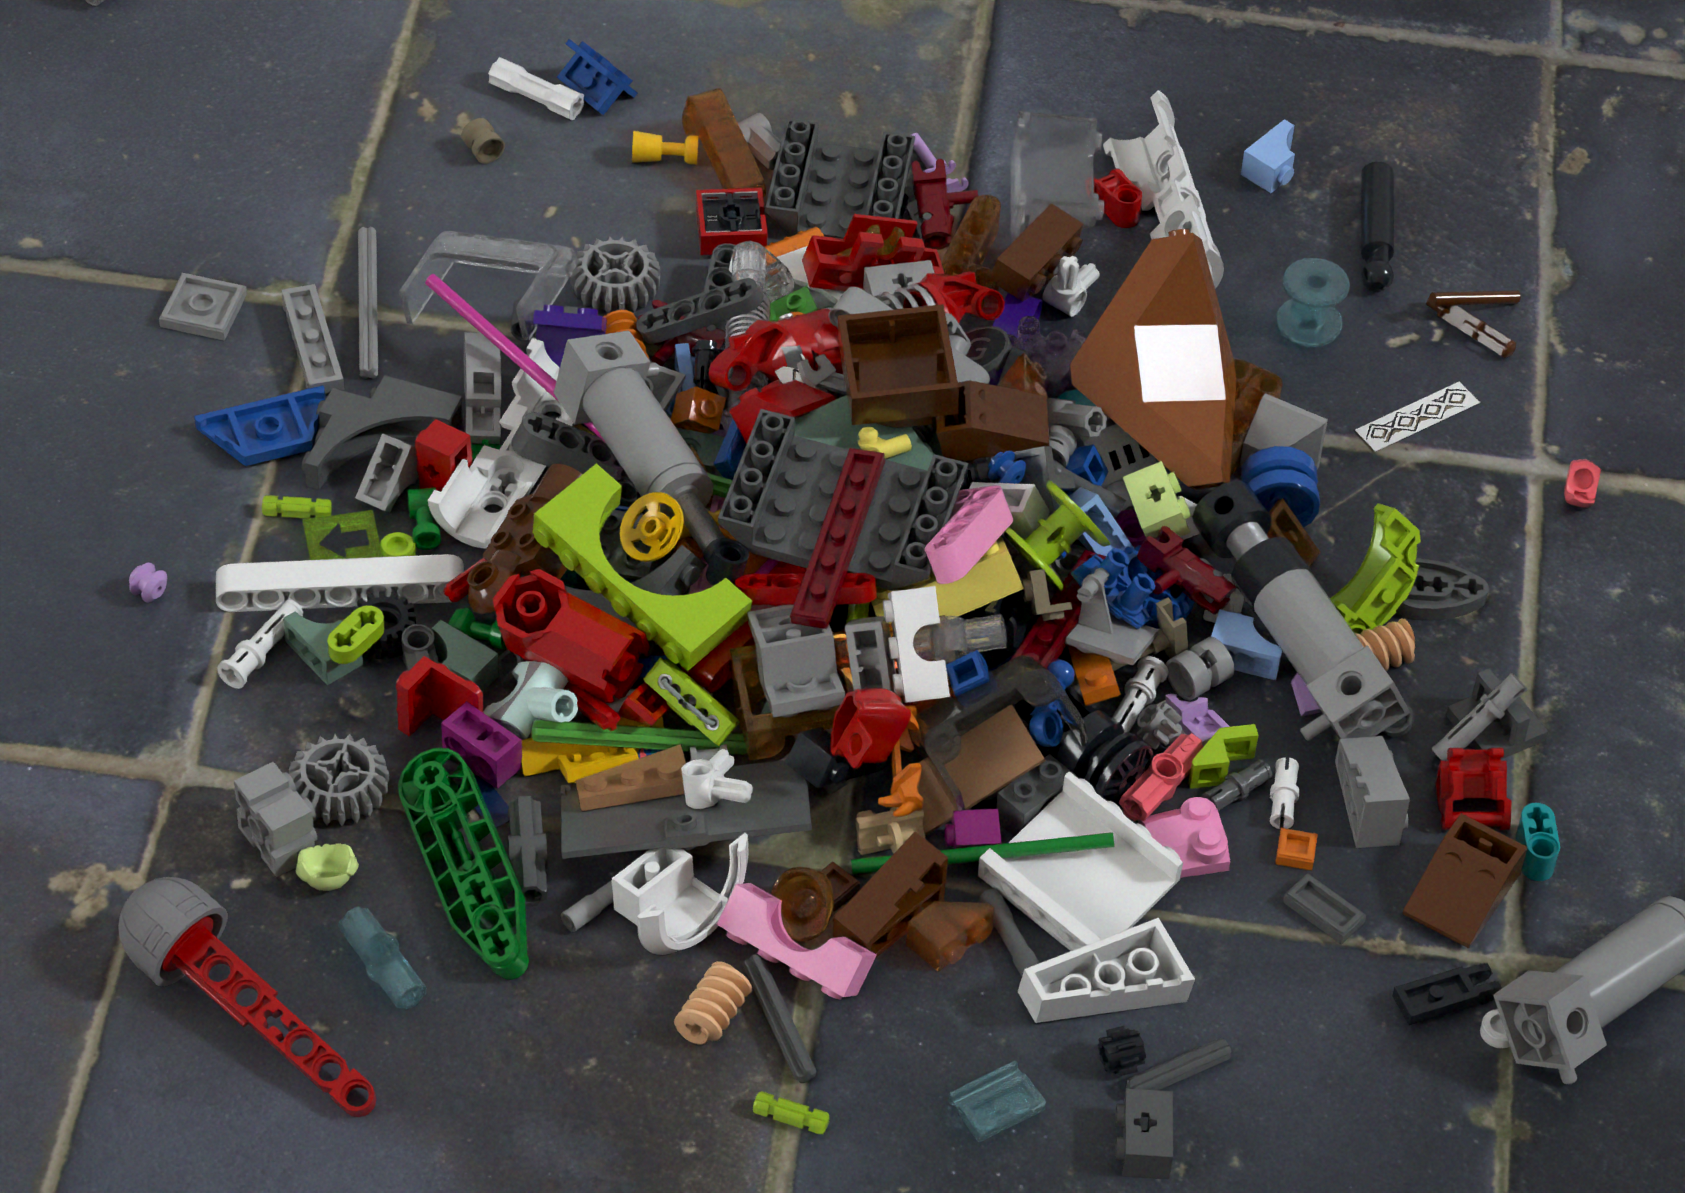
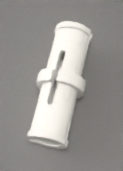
(1284, 793)

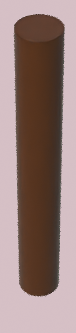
(1474, 298)

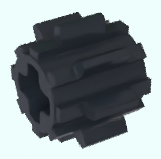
(1121, 1051)

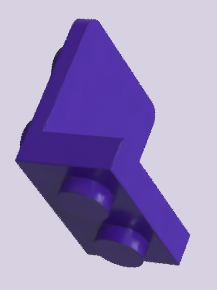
(557, 327)

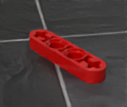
(784, 588)

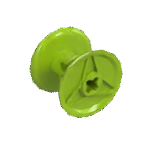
(1055, 535)

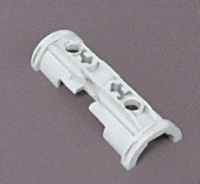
(1170, 191)
(469, 490)

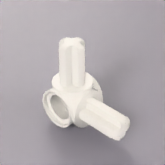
(1069, 287)
(706, 783)

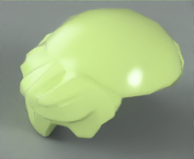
(326, 866)

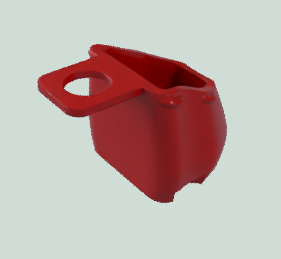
(868, 725)

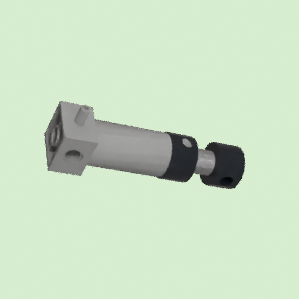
(1282, 591)

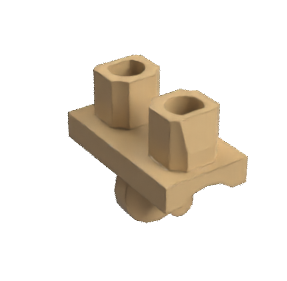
(885, 831)

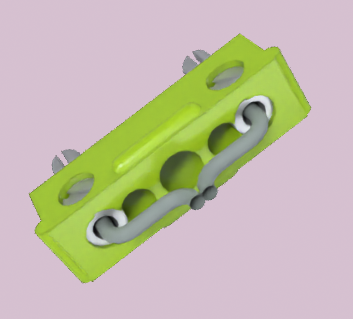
(665, 678)

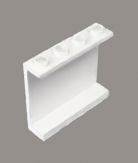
(1084, 892)

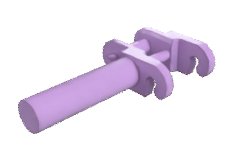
(930, 162)

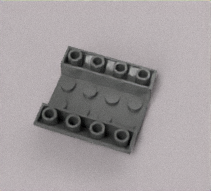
(832, 182)

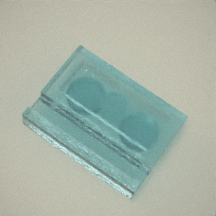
(997, 1101)

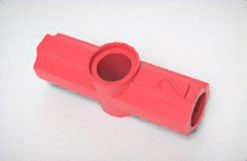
(1161, 778)

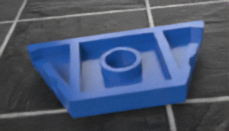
(265, 427)

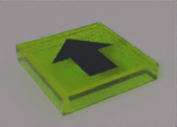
(342, 536)

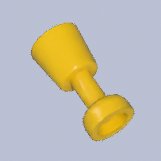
(650, 147)

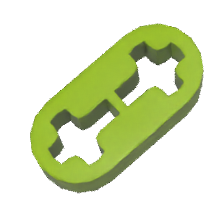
(351, 632)

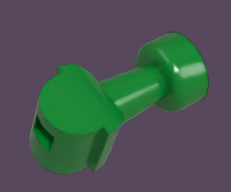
(426, 533)
(465, 622)

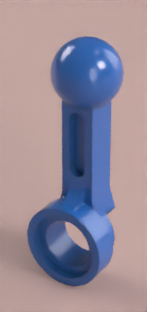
(1046, 723)

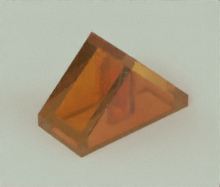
(1287, 526)

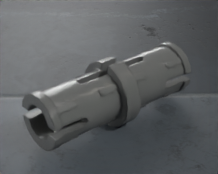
(1239, 785)

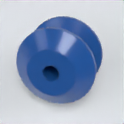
(1005, 468)

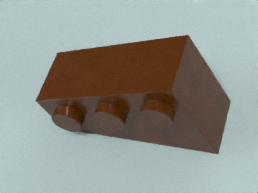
(1037, 253)
(894, 896)

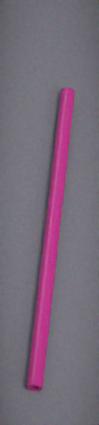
(496, 337)

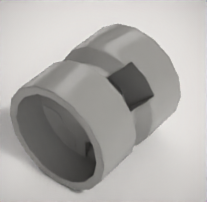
(1200, 668)

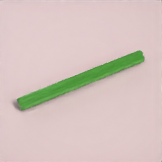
(630, 736)

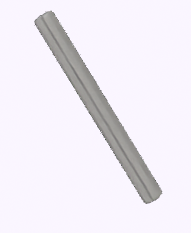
(368, 303)

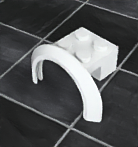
(669, 902)

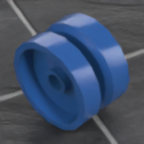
(1285, 475)

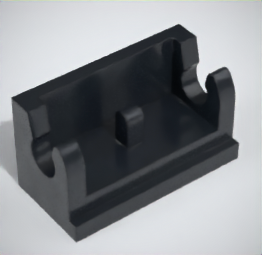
(1017, 618)

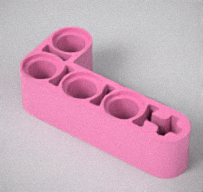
(974, 526)

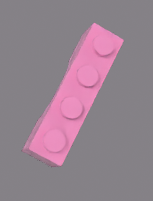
(756, 919)

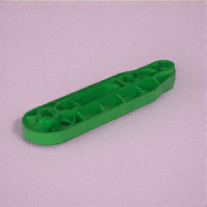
(440, 807)

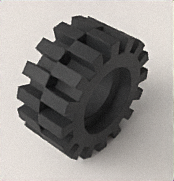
(394, 611)

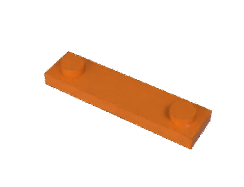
(1094, 676)

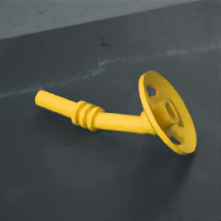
(654, 527)

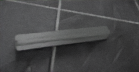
(779, 1018)

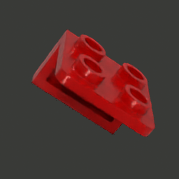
(432, 690)

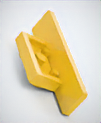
(576, 759)

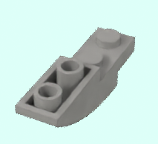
(482, 388)

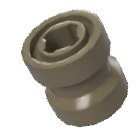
(483, 141)

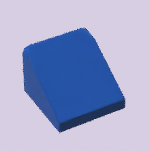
(967, 672)

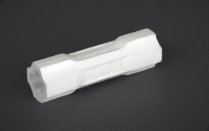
(555, 96)

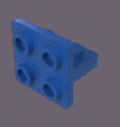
(594, 77)

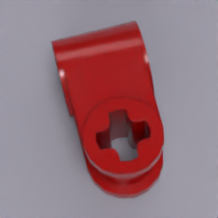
(1120, 198)

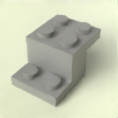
(794, 663)

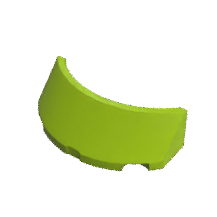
(1384, 574)

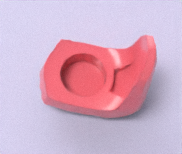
(1581, 483)

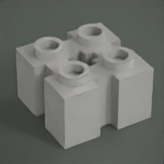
(274, 817)

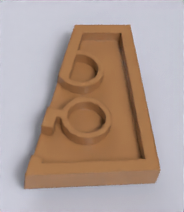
(635, 781)

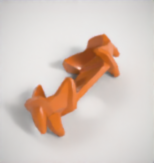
(905, 782)

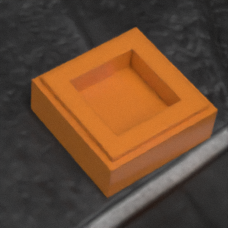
(1296, 849)

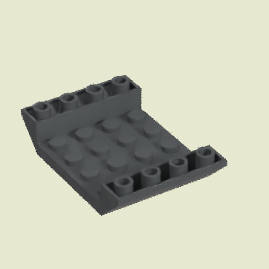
(789, 484)

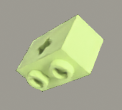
(1156, 500)

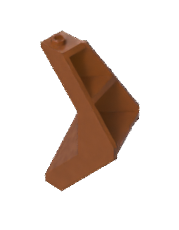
(1166, 362)

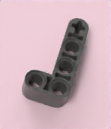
(555, 442)

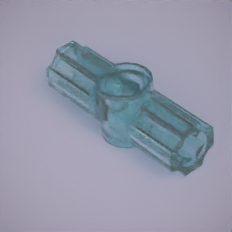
(382, 958)

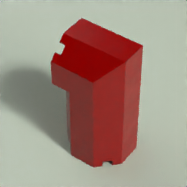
(573, 636)

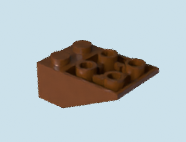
(993, 422)
(1466, 880)

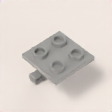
(1103, 632)

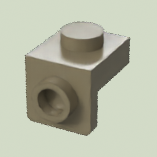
(1037, 592)

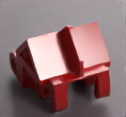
(1473, 775)

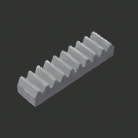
(312, 338)

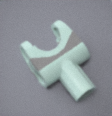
(536, 696)

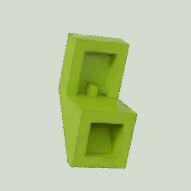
(1226, 745)

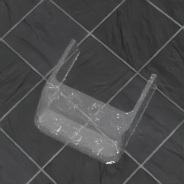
(549, 261)

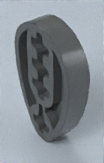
(1453, 594)

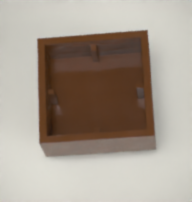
(898, 366)

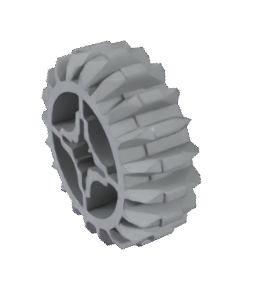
(615, 270)
(340, 778)

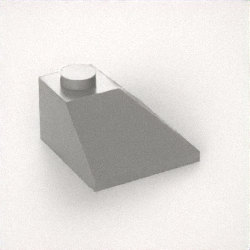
(1284, 425)

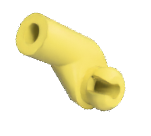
(871, 442)

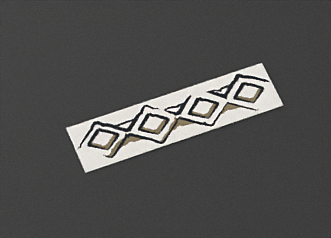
(1417, 416)

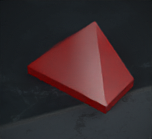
(644, 705)

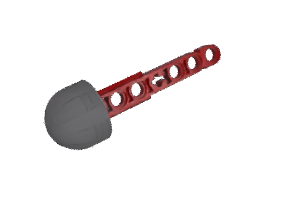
(174, 929)

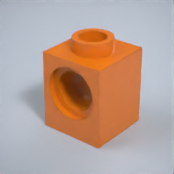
(698, 410)

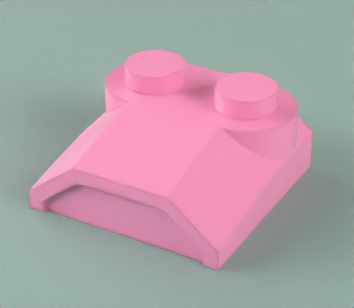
(1194, 835)

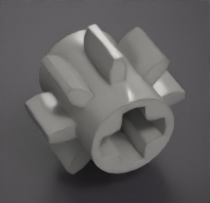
(1159, 725)

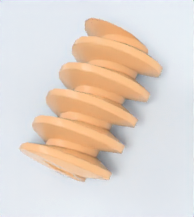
(1390, 643)
(712, 1004)

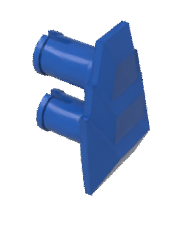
(1122, 597)

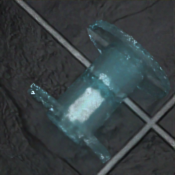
(1314, 291)

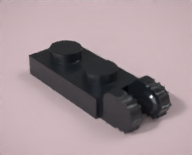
(1445, 993)

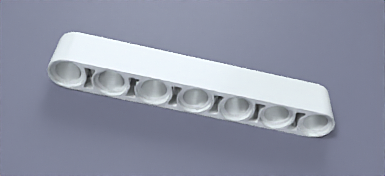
(334, 581)

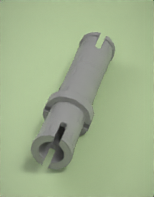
(1490, 708)

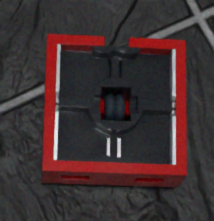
(730, 217)

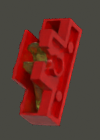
(867, 243)

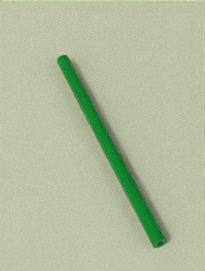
(1005, 850)

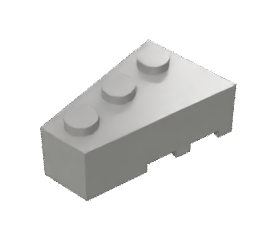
(1372, 791)

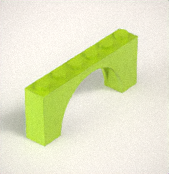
(680, 624)

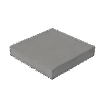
(203, 306)

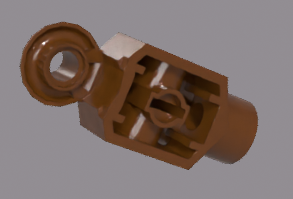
(514, 547)

